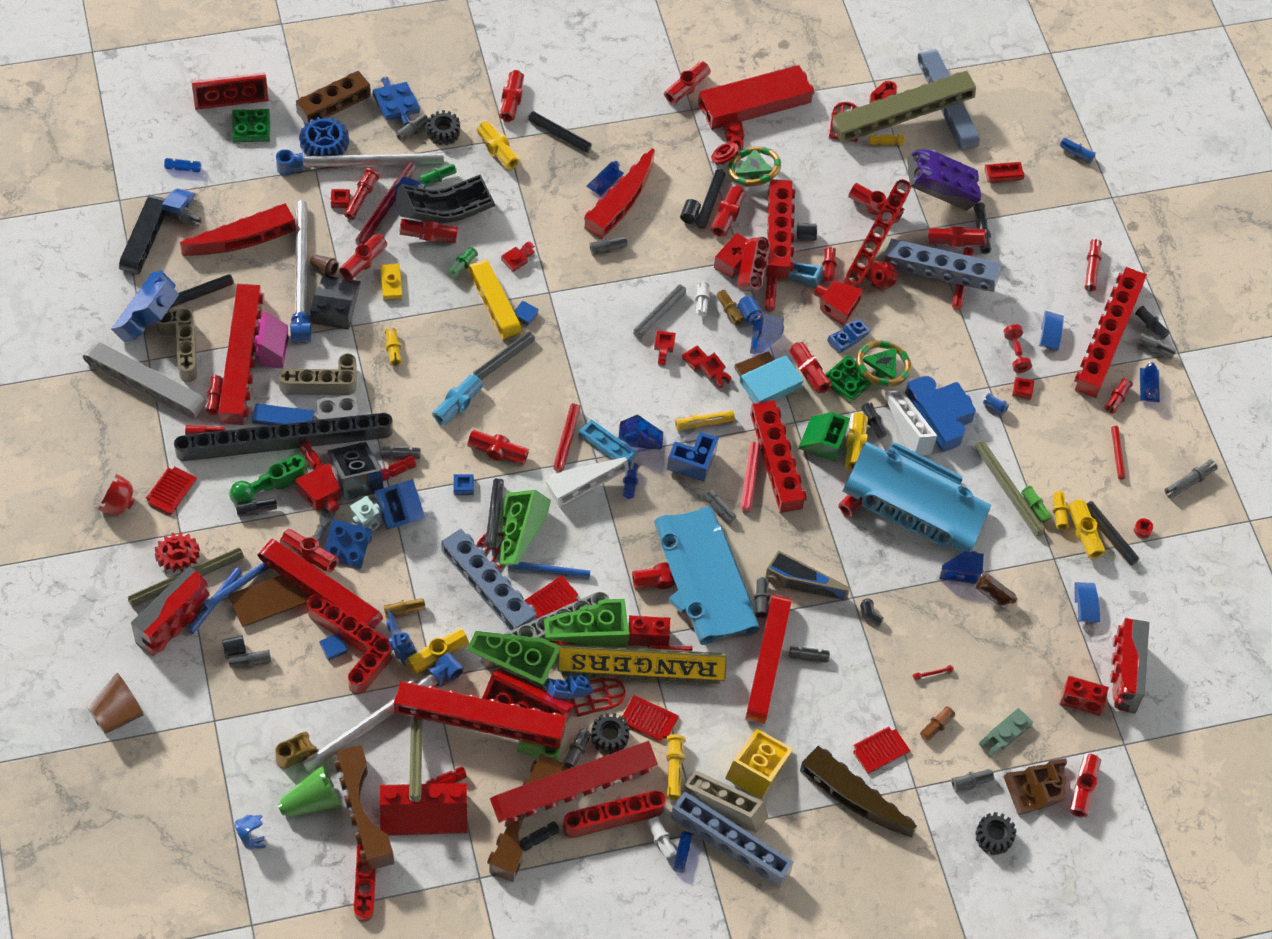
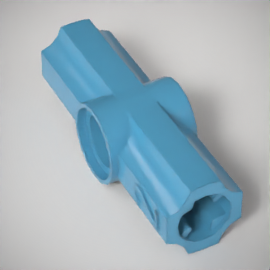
(457, 399)

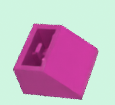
(271, 341)

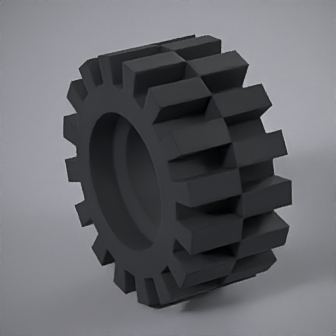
(443, 136)
(610, 744)
(998, 822)

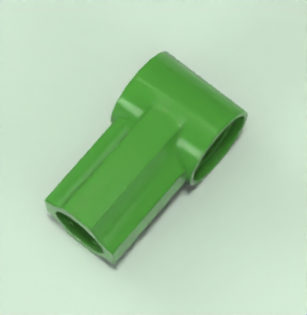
(536, 750)

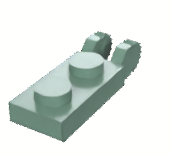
(1007, 731)

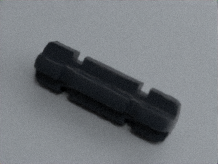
(539, 836)

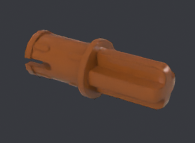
(937, 723)

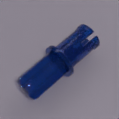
(630, 481)

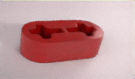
(880, 91)

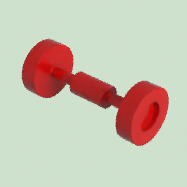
(1021, 364)

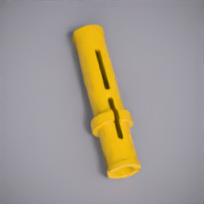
(684, 423)

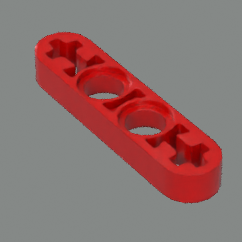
(360, 880)

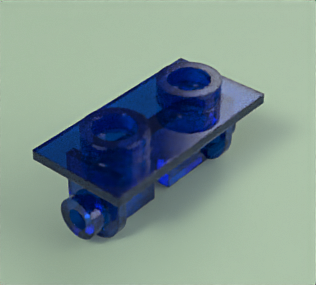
(606, 178)
(1149, 383)

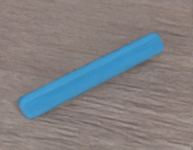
(926, 463)

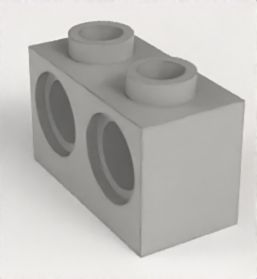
(337, 407)

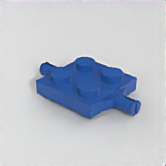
(395, 101)

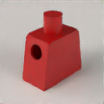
(839, 300)
(320, 489)

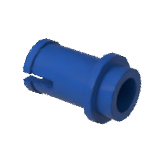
(996, 404)

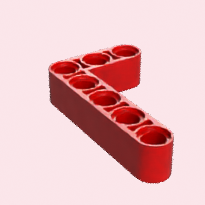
(354, 638)

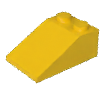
(758, 764)

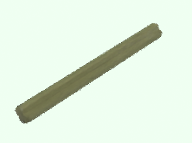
(1009, 487)
(203, 569)
(415, 759)

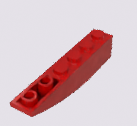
(620, 199)
(242, 233)

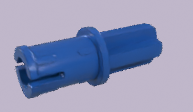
(1077, 150)

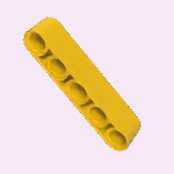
(494, 299)

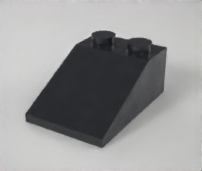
(334, 302)
(356, 470)

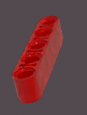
(621, 806)

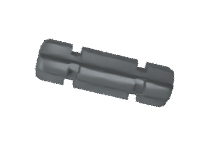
(401, 452)
(720, 506)
(809, 654)

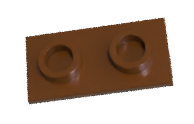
(995, 591)

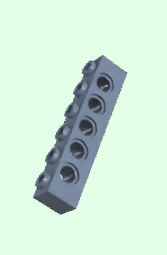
(943, 265)
(461, 542)
(732, 840)

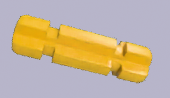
(886, 139)

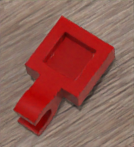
(517, 258)
(664, 343)

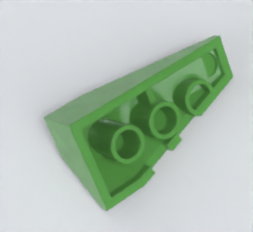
(523, 517)
(593, 625)
(524, 656)

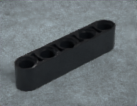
(143, 235)

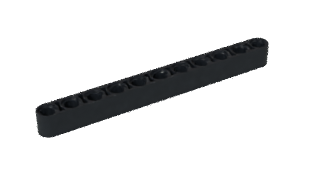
(274, 436)

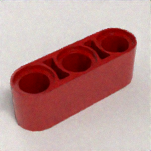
(753, 264)

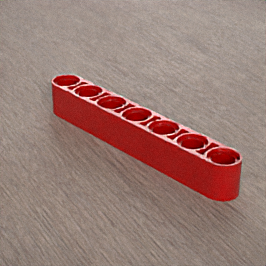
(881, 228)
(316, 582)
(768, 659)

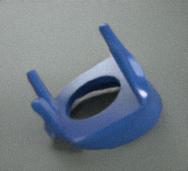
(245, 826)

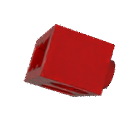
(1084, 695)

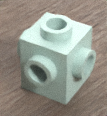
(366, 513)

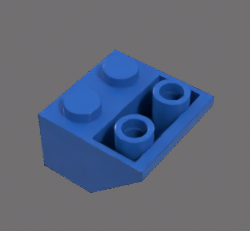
(399, 504)

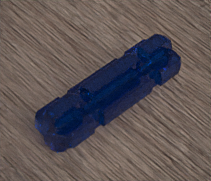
(182, 165)
(682, 851)

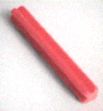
(750, 477)

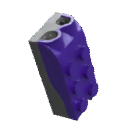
(944, 178)

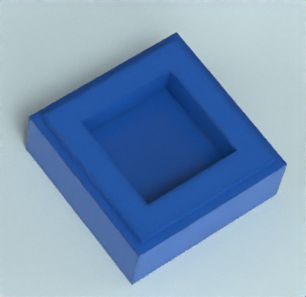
(526, 312)
(463, 484)
(333, 647)

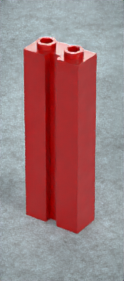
(756, 96)

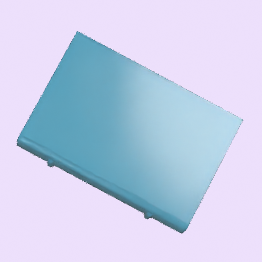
(772, 380)

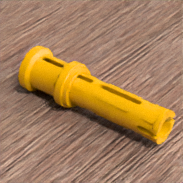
(675, 757)

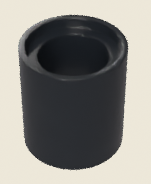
(690, 211)
(806, 231)
(234, 646)

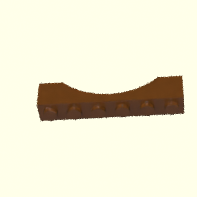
(375, 843)
(508, 856)

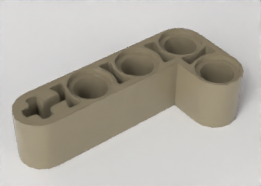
(181, 323)
(295, 380)

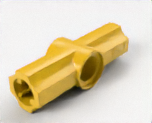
(498, 145)
(855, 438)
(1090, 537)
(427, 657)

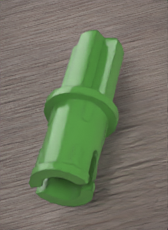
(1036, 503)

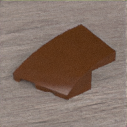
(114, 705)
(1037, 786)

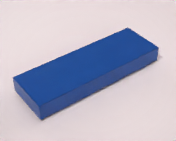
(276, 415)

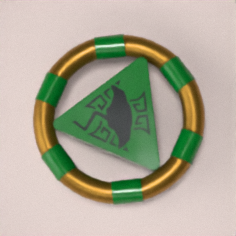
(754, 167)
(883, 363)

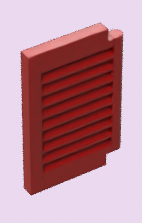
(170, 489)
(552, 597)
(649, 718)
(880, 749)

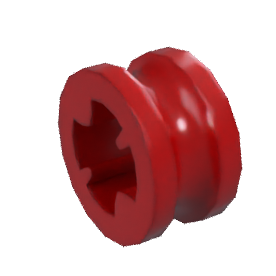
(1142, 533)

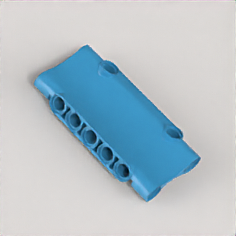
(919, 493)
(706, 575)

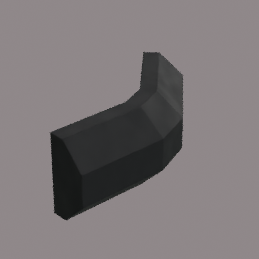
(444, 204)

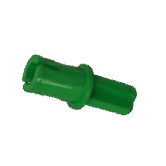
(437, 174)
(462, 262)

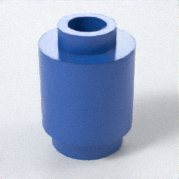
(749, 308)

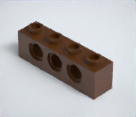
(333, 97)

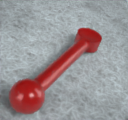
(949, 669)

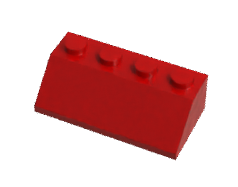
(230, 91)
(514, 690)
(438, 812)

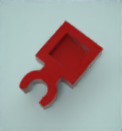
(734, 132)
(714, 367)

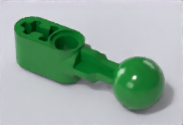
(289, 468)

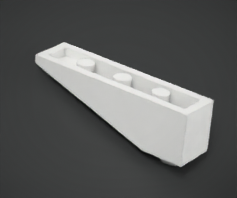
(914, 429)
(576, 482)

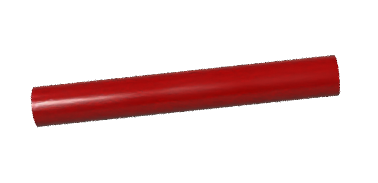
(1118, 452)

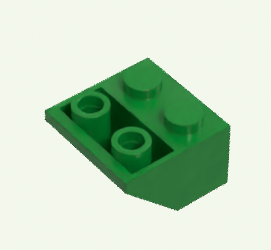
(825, 435)

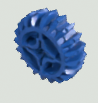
(323, 133)

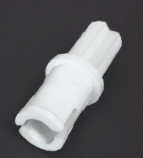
(702, 298)
(661, 837)

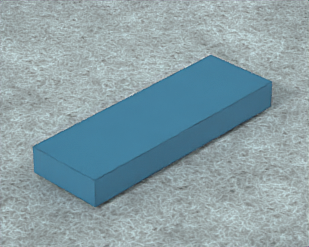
(606, 442)

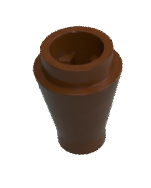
(325, 264)

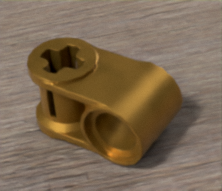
(298, 747)

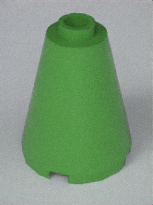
(310, 795)

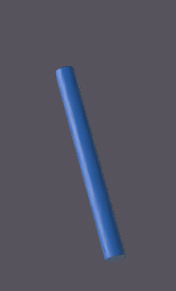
(551, 569)
(235, 586)
(204, 613)

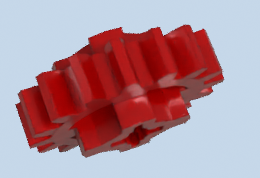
(177, 552)

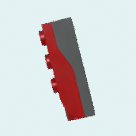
(170, 612)
(1129, 664)

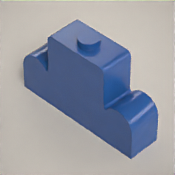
(146, 307)
(943, 409)

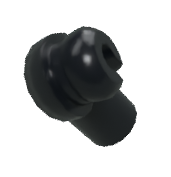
(868, 612)

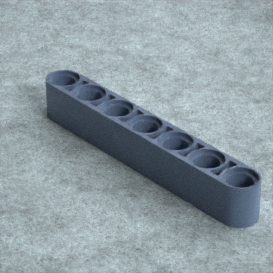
(955, 115)

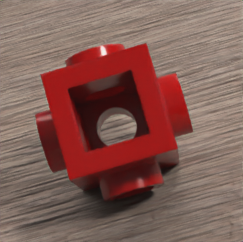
(882, 275)

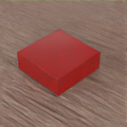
(340, 198)
(693, 357)
(1023, 388)

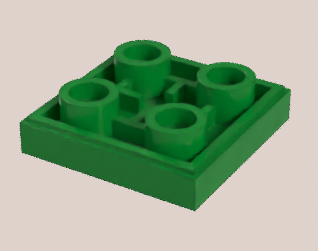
(251, 125)
(847, 379)

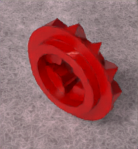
(725, 153)

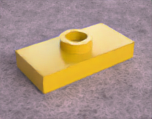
(391, 281)

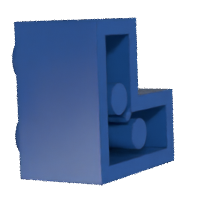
(693, 460)

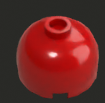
(118, 497)

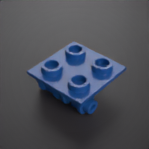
(348, 542)
(400, 642)

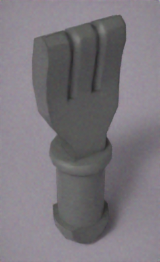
(325, 520)

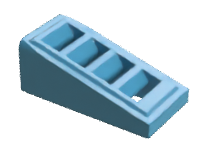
(812, 280)

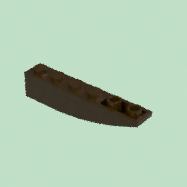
(853, 793)

